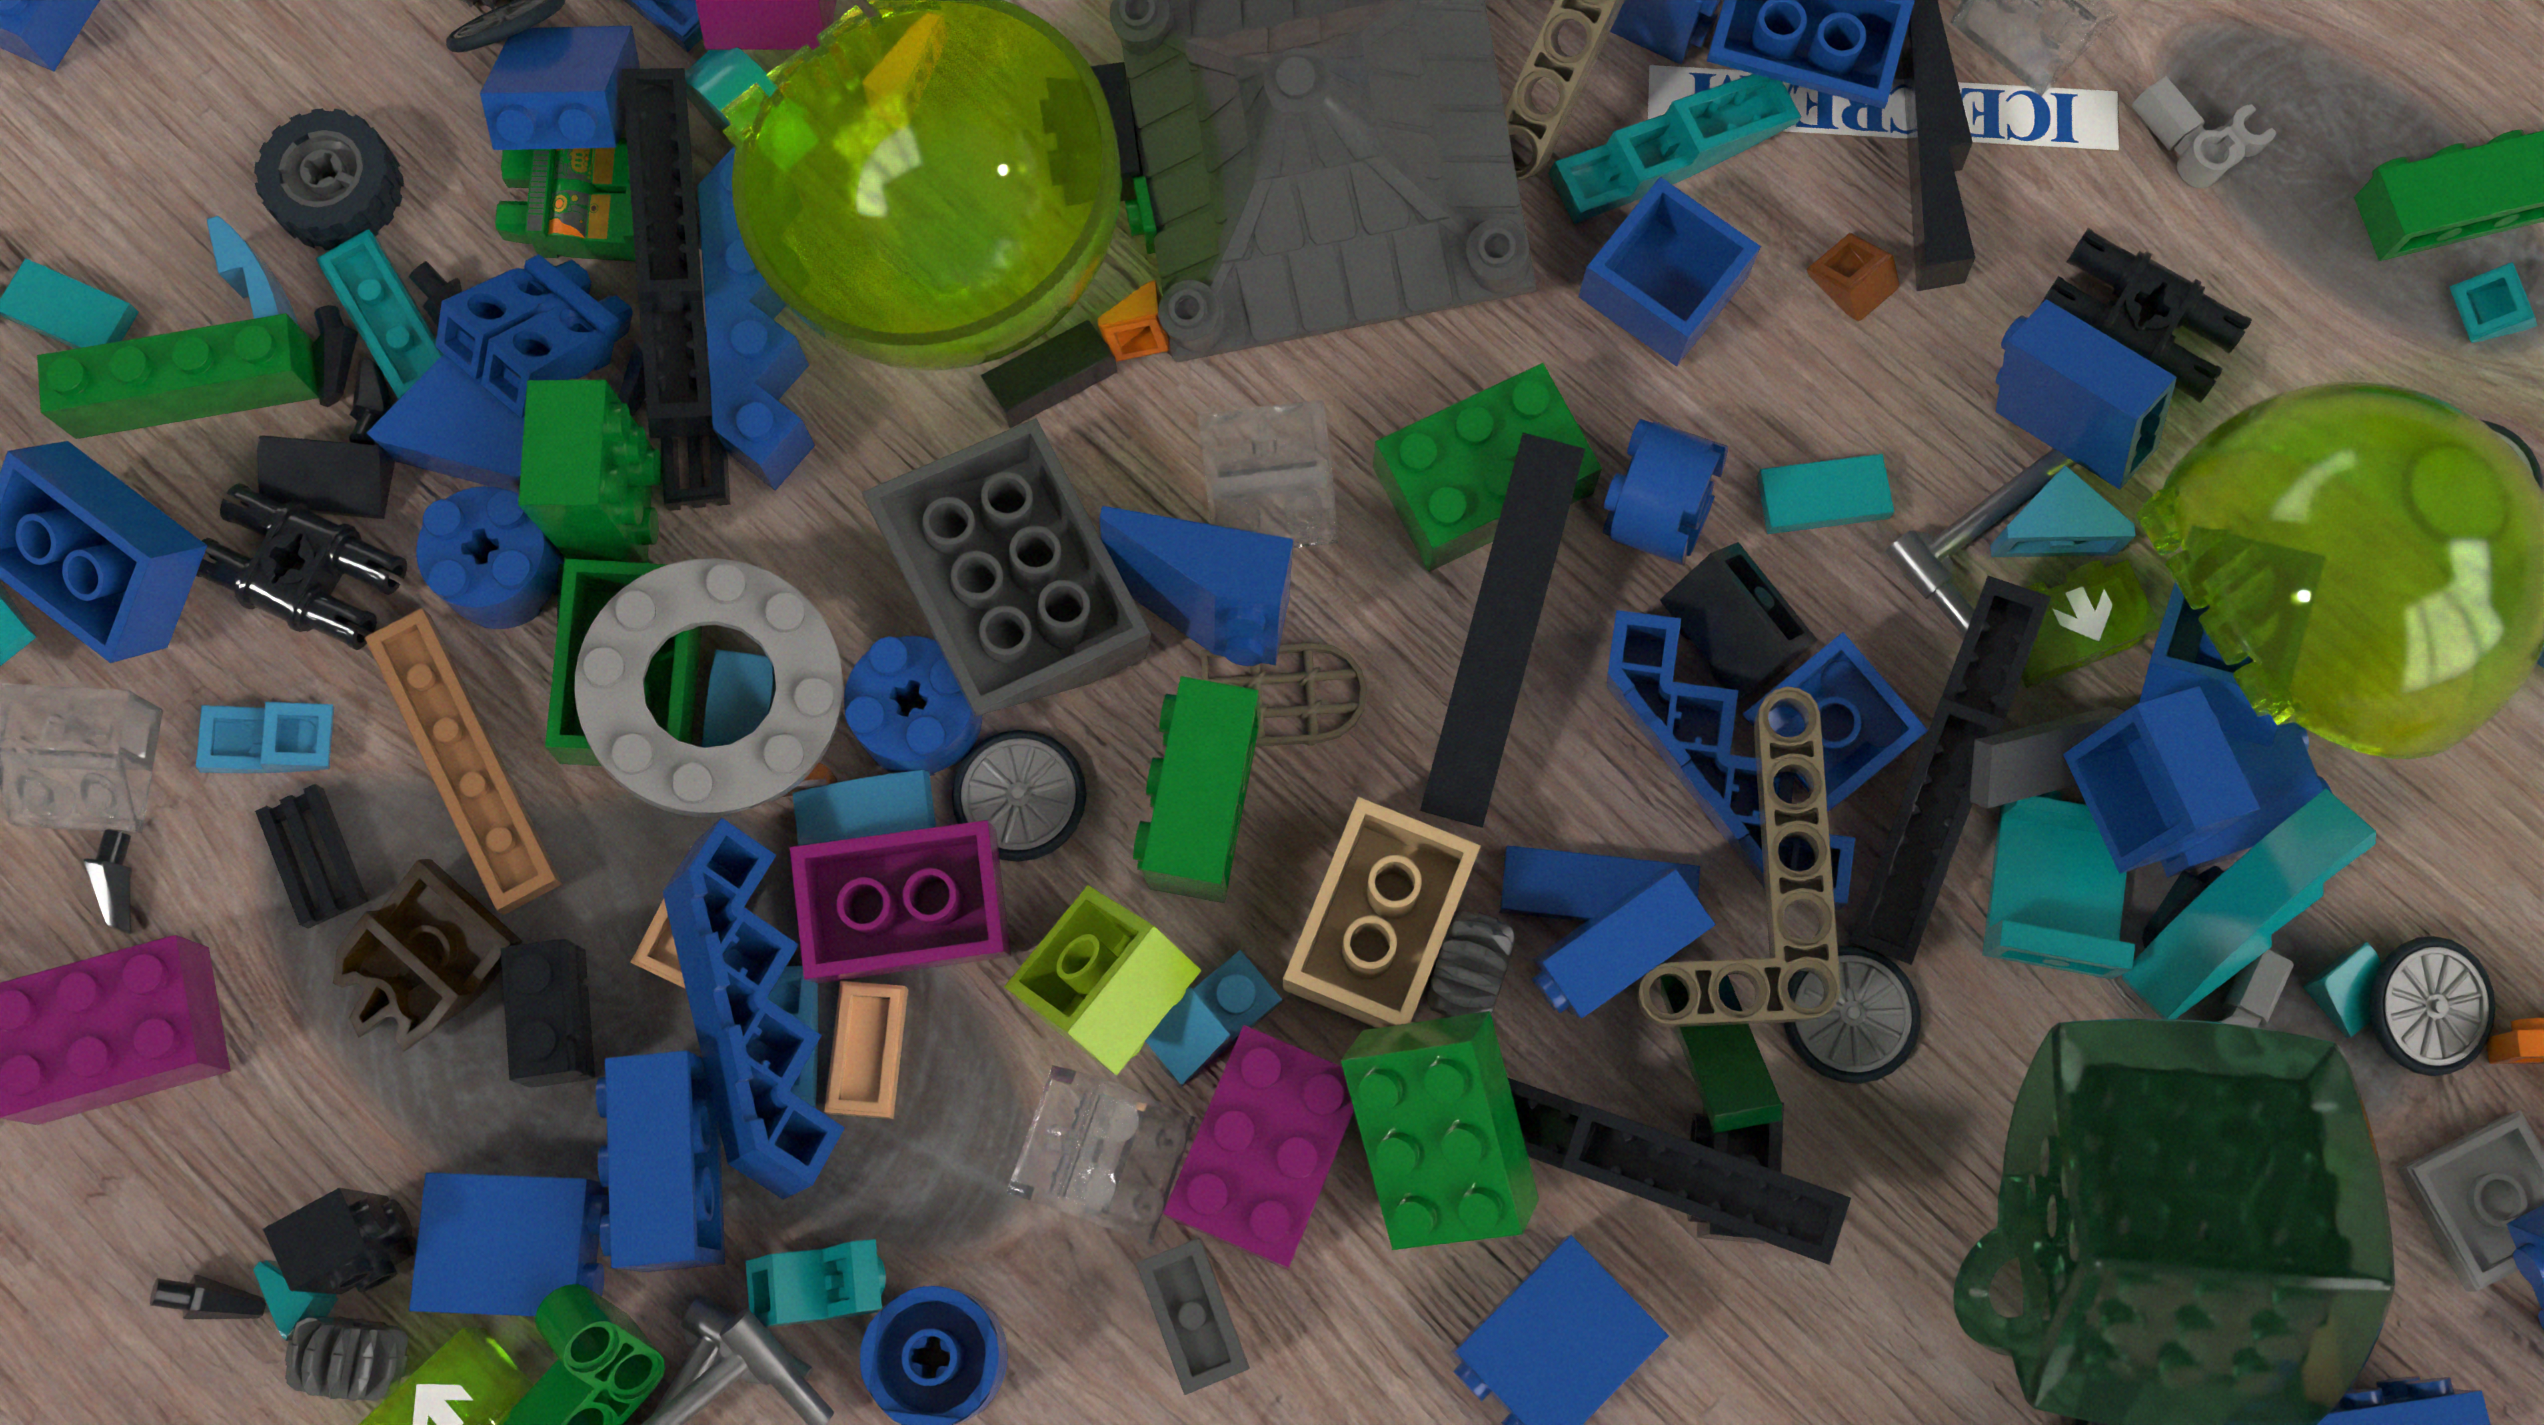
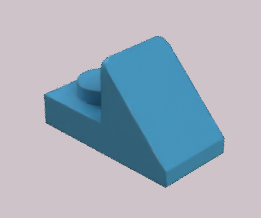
(1212, 1017)

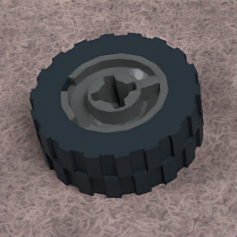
(329, 208)

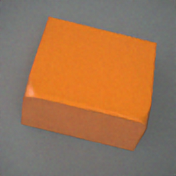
(1134, 326)

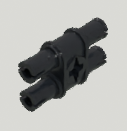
(2172, 304)
(303, 537)

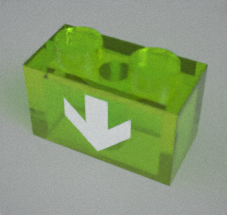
(2089, 620)
(459, 1385)

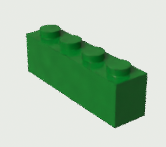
(2454, 195)
(177, 376)

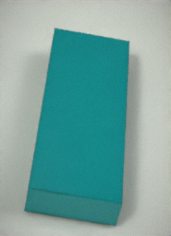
(381, 309)

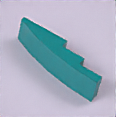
(1673, 146)
(2247, 904)

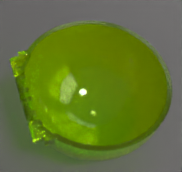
(928, 181)
(2363, 560)

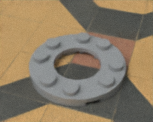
(717, 778)

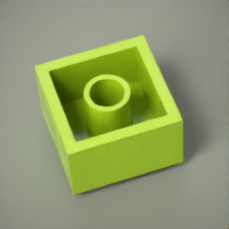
(1103, 979)

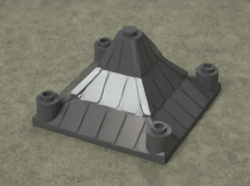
(1320, 164)

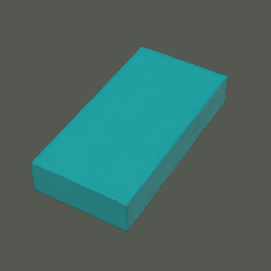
(64, 308)
(1825, 494)

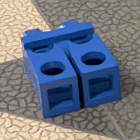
(531, 328)

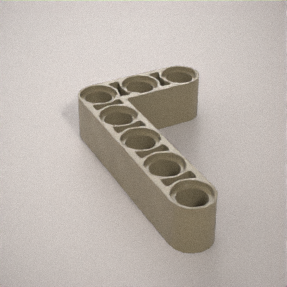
(1566, 71)
(1782, 889)

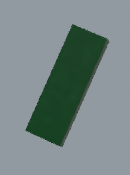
(1725, 1064)

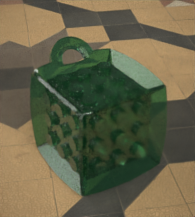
(2186, 1227)

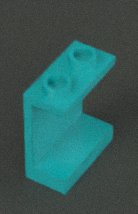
(2055, 891)

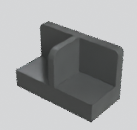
(1192, 1316)

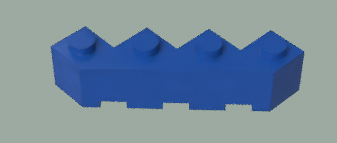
(748, 351)
(1694, 735)
(744, 1039)

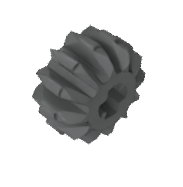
(1471, 965)
(346, 1358)

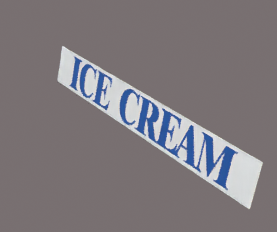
(1993, 111)

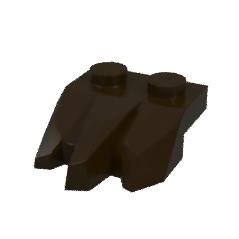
(421, 955)

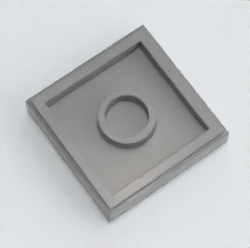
(2476, 1189)

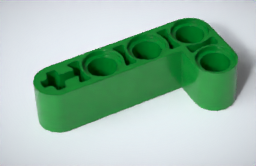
(601, 1363)

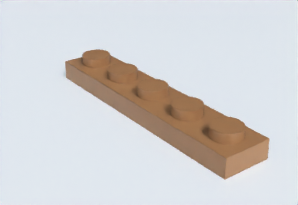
(463, 761)

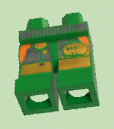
(574, 202)

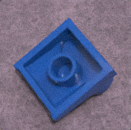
(1859, 715)

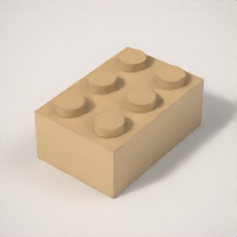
(1380, 916)

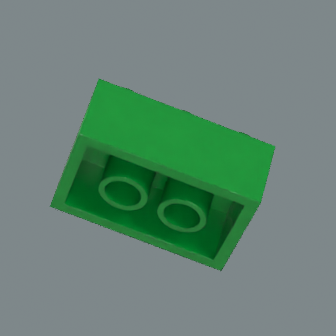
(1456, 465)
(588, 471)
(670, 678)
(1198, 789)
(1441, 1131)

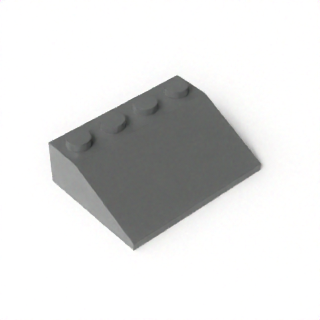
(1009, 571)

